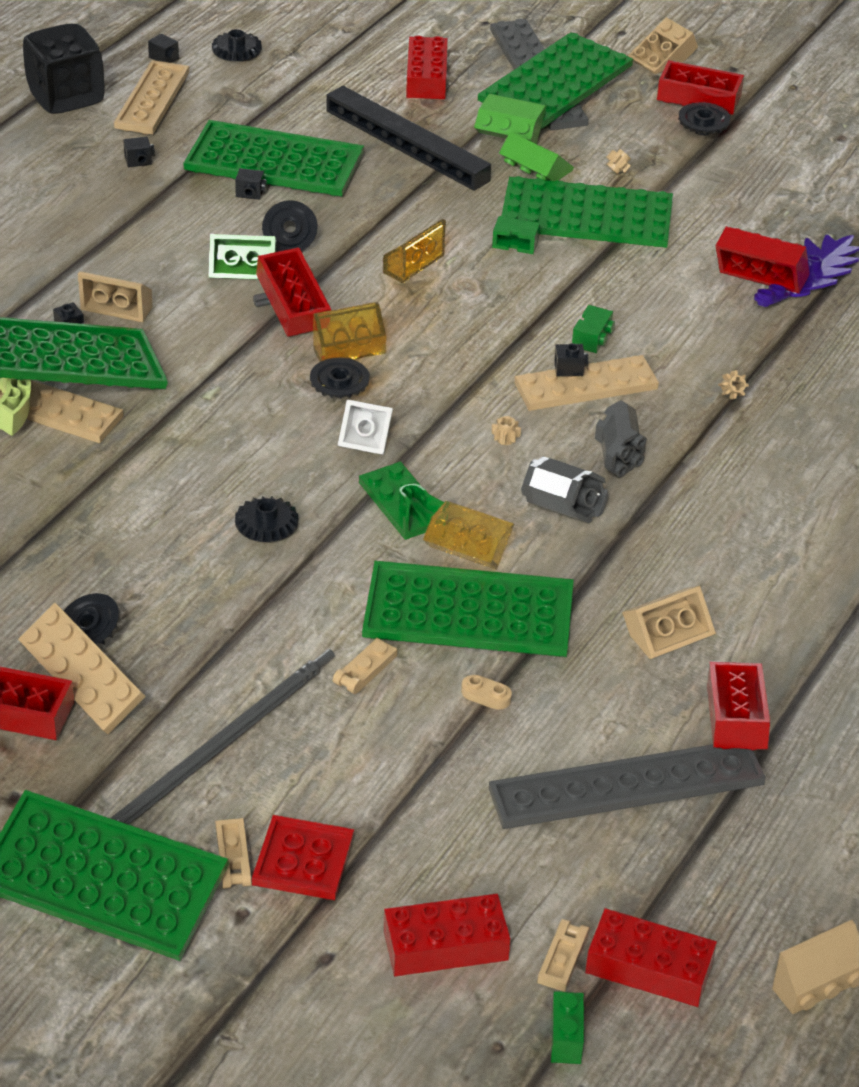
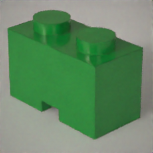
(516, 235)
(594, 328)
(567, 1027)

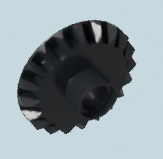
(236, 46)
(704, 118)
(290, 214)
(339, 377)
(266, 519)
(95, 615)

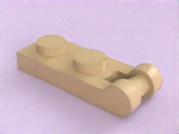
(365, 666)
(233, 845)
(563, 955)

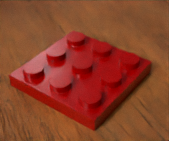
(303, 857)

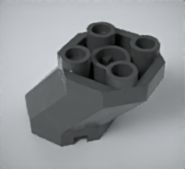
(621, 439)
(565, 489)

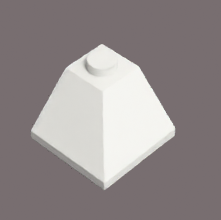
(365, 427)

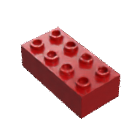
(426, 67)
(690, 84)
(762, 259)
(291, 289)
(34, 703)
(738, 705)
(446, 934)
(651, 957)

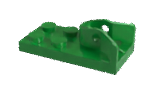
(401, 498)

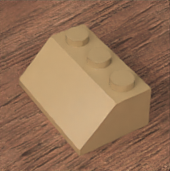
(114, 297)
(670, 622)
(818, 968)

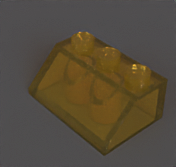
(416, 252)
(349, 332)
(468, 534)

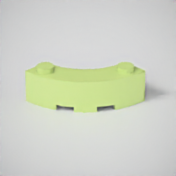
(14, 404)

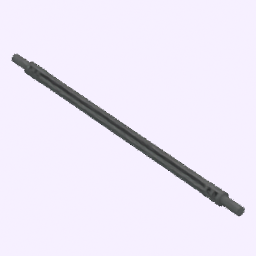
(221, 739)

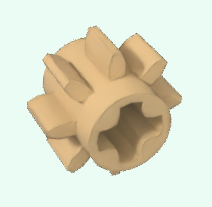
(618, 161)
(733, 391)
(506, 430)

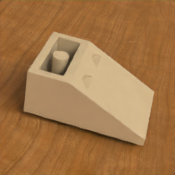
(664, 43)

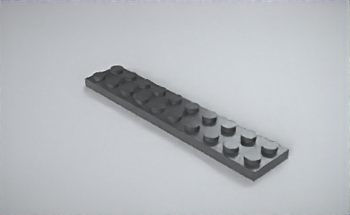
(521, 44)
(623, 784)

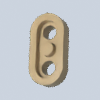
(486, 692)

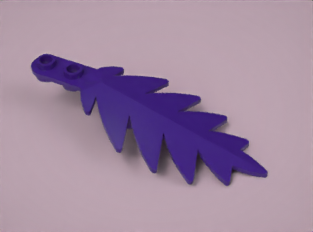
(822, 265)

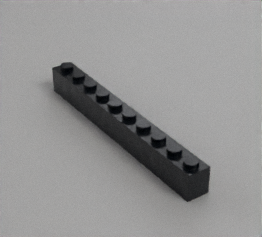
(409, 138)

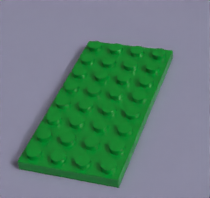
(561, 75)
(284, 157)
(591, 211)
(78, 354)
(469, 608)
(106, 874)

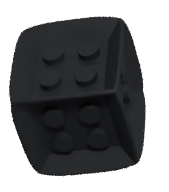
(63, 68)

